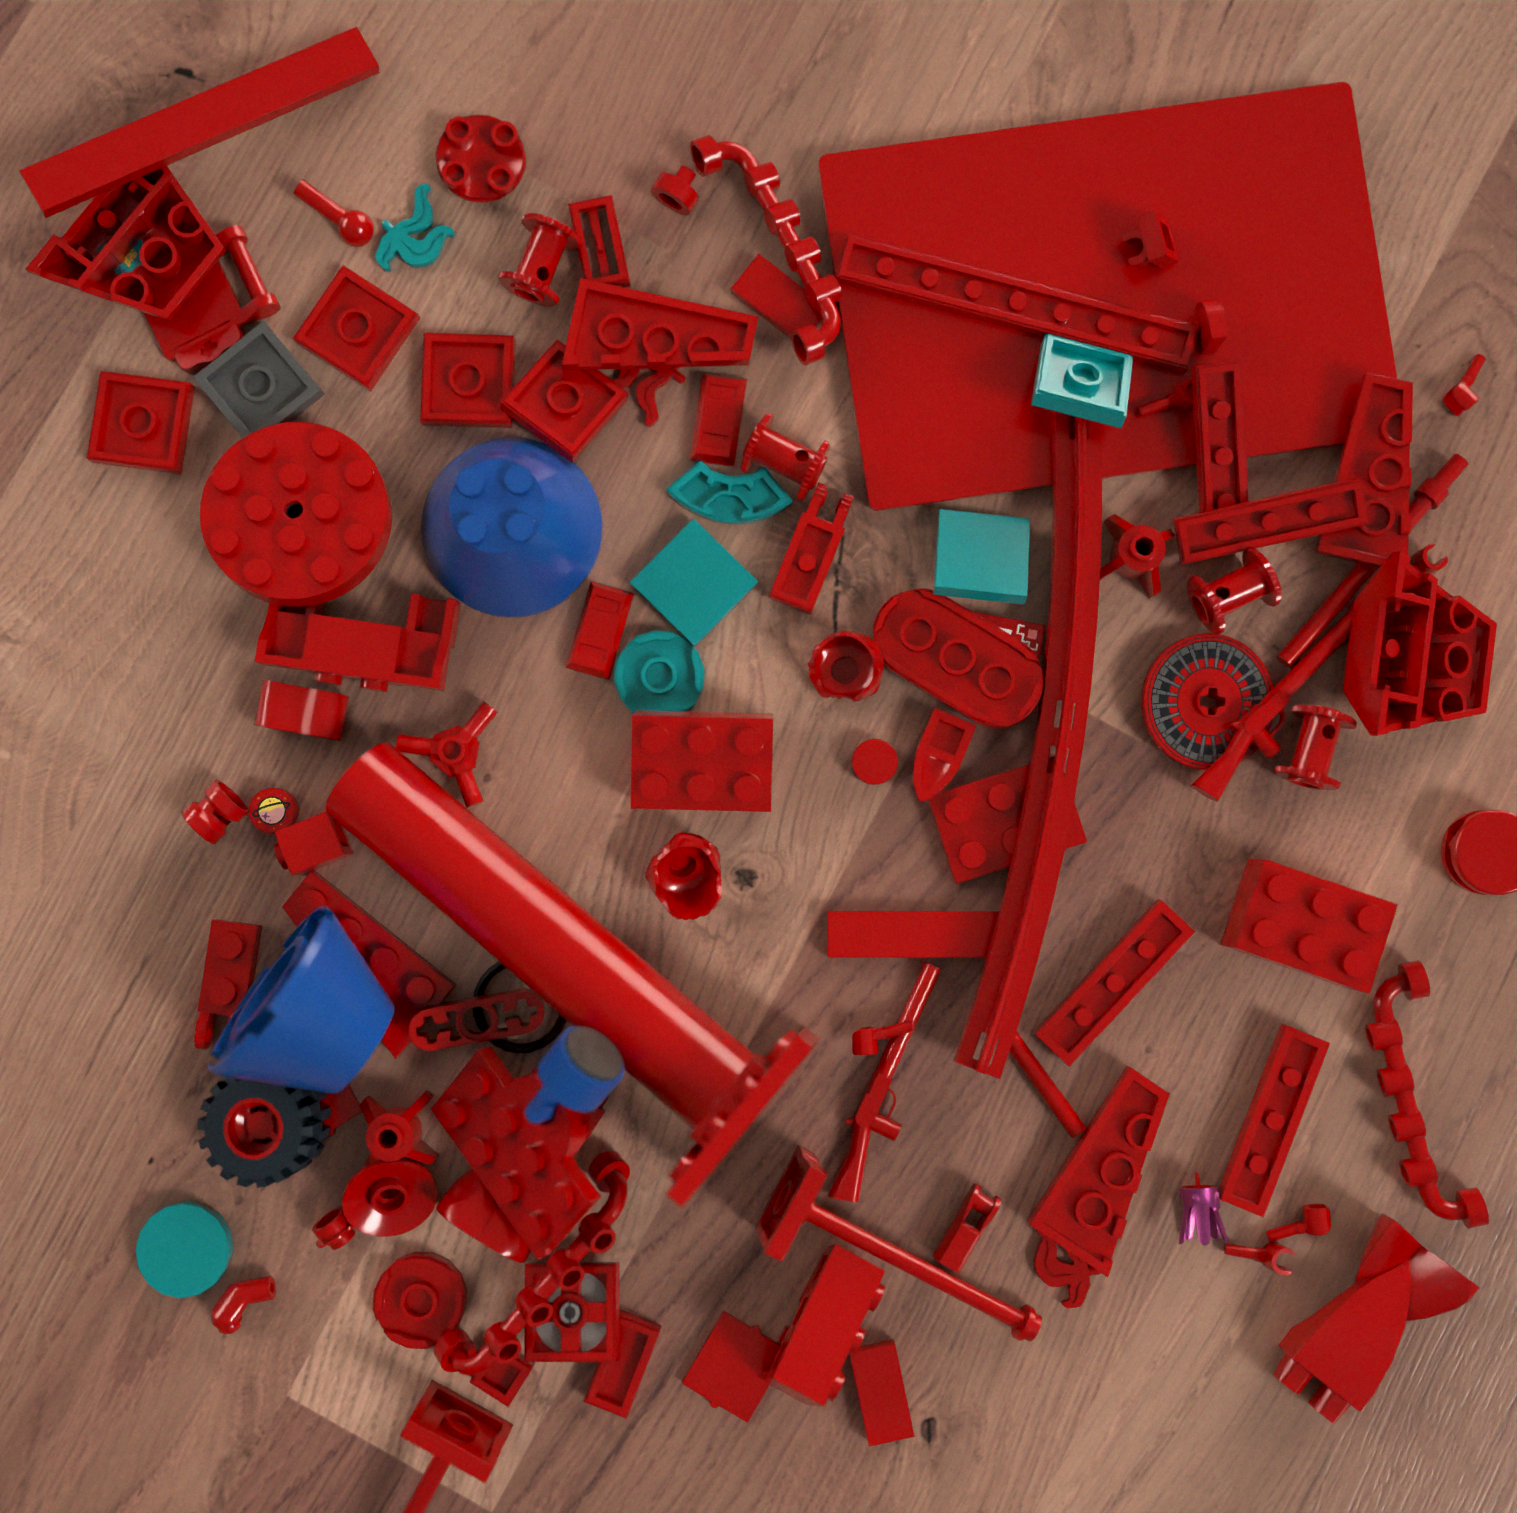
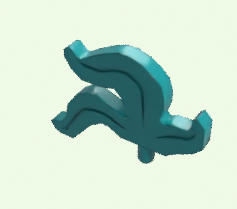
(412, 251)

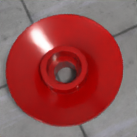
(389, 1198)

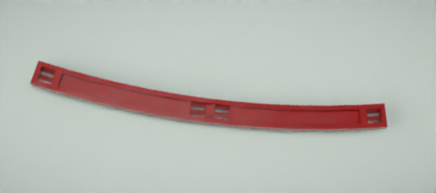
(1048, 795)

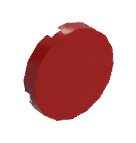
(419, 1299)

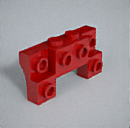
(361, 649)

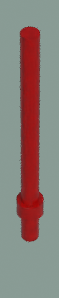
(1427, 496)

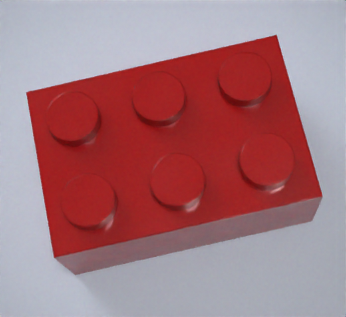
(701, 761)
(1309, 924)

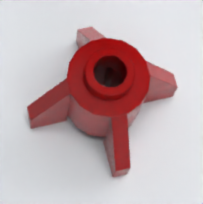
(1128, 561)
(405, 1125)

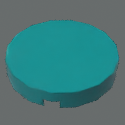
(667, 686)
(184, 1249)

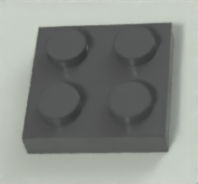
(258, 382)

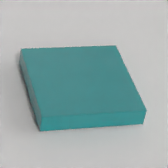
(1082, 380)
(982, 556)
(694, 582)

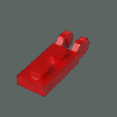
(810, 554)
(226, 974)

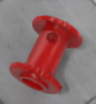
(540, 259)
(784, 456)
(1246, 584)
(1315, 746)

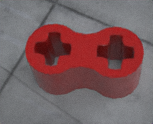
(301, 710)

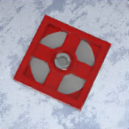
(583, 1318)

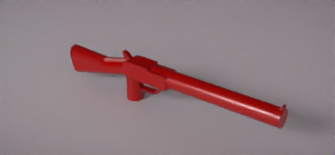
(1252, 724)
(866, 1117)

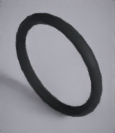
(503, 1044)

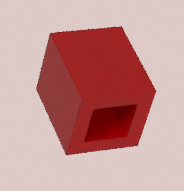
(311, 844)

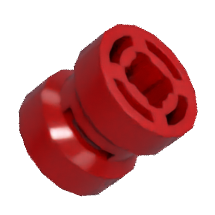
(215, 812)

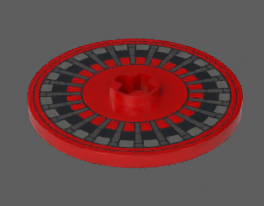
(1193, 670)

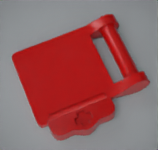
(212, 314)

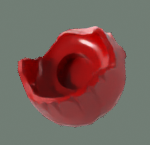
(846, 666)
(686, 876)

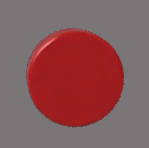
(1482, 852)

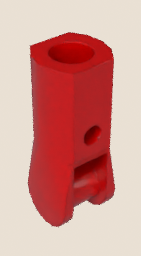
(962, 1234)

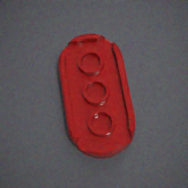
(958, 658)

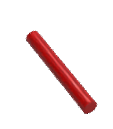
(1046, 1087)

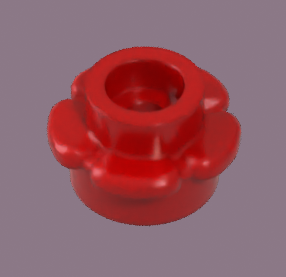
(333, 1229)

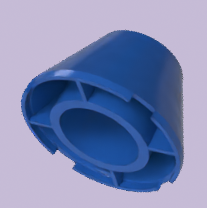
(308, 1015)

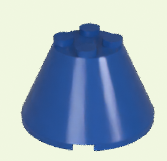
(511, 527)

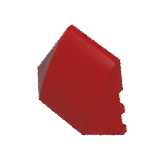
(173, 233)
(1416, 652)

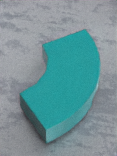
(729, 498)

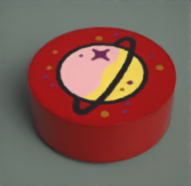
(273, 810)

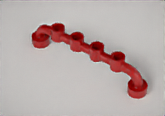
(781, 219)
(1408, 1123)
(455, 1348)

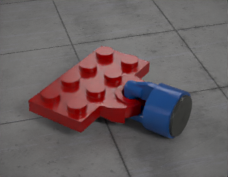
(529, 1128)

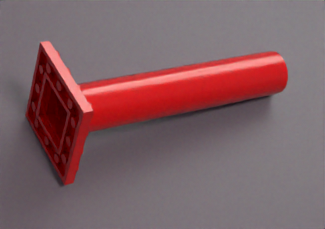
(565, 956)

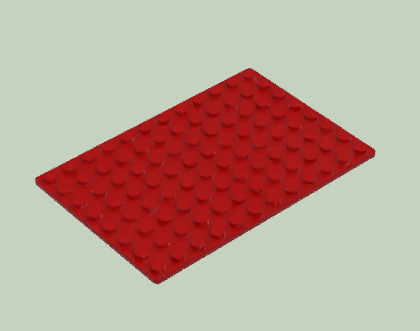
(1262, 218)

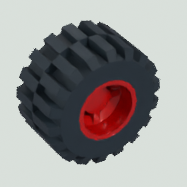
(262, 1130)

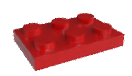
(982, 822)

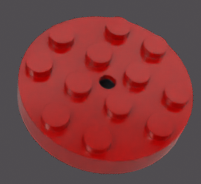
(296, 514)

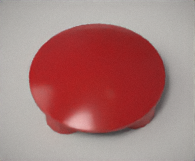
(480, 158)

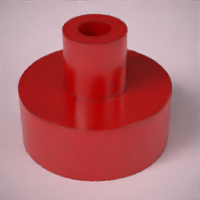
(675, 190)

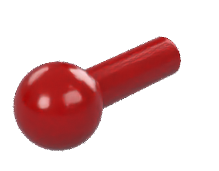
(353, 225)

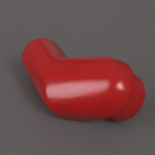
(228, 1310)

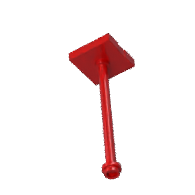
(794, 1204)
(454, 1434)

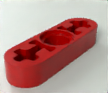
(444, 1036)

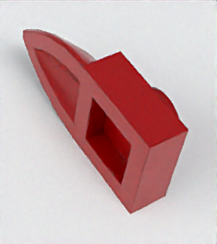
(940, 752)

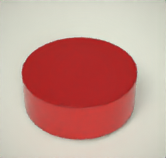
(874, 761)

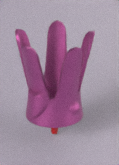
(1202, 1207)

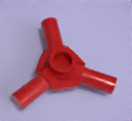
(454, 751)

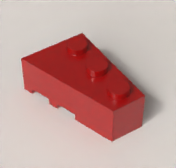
(826, 1327)

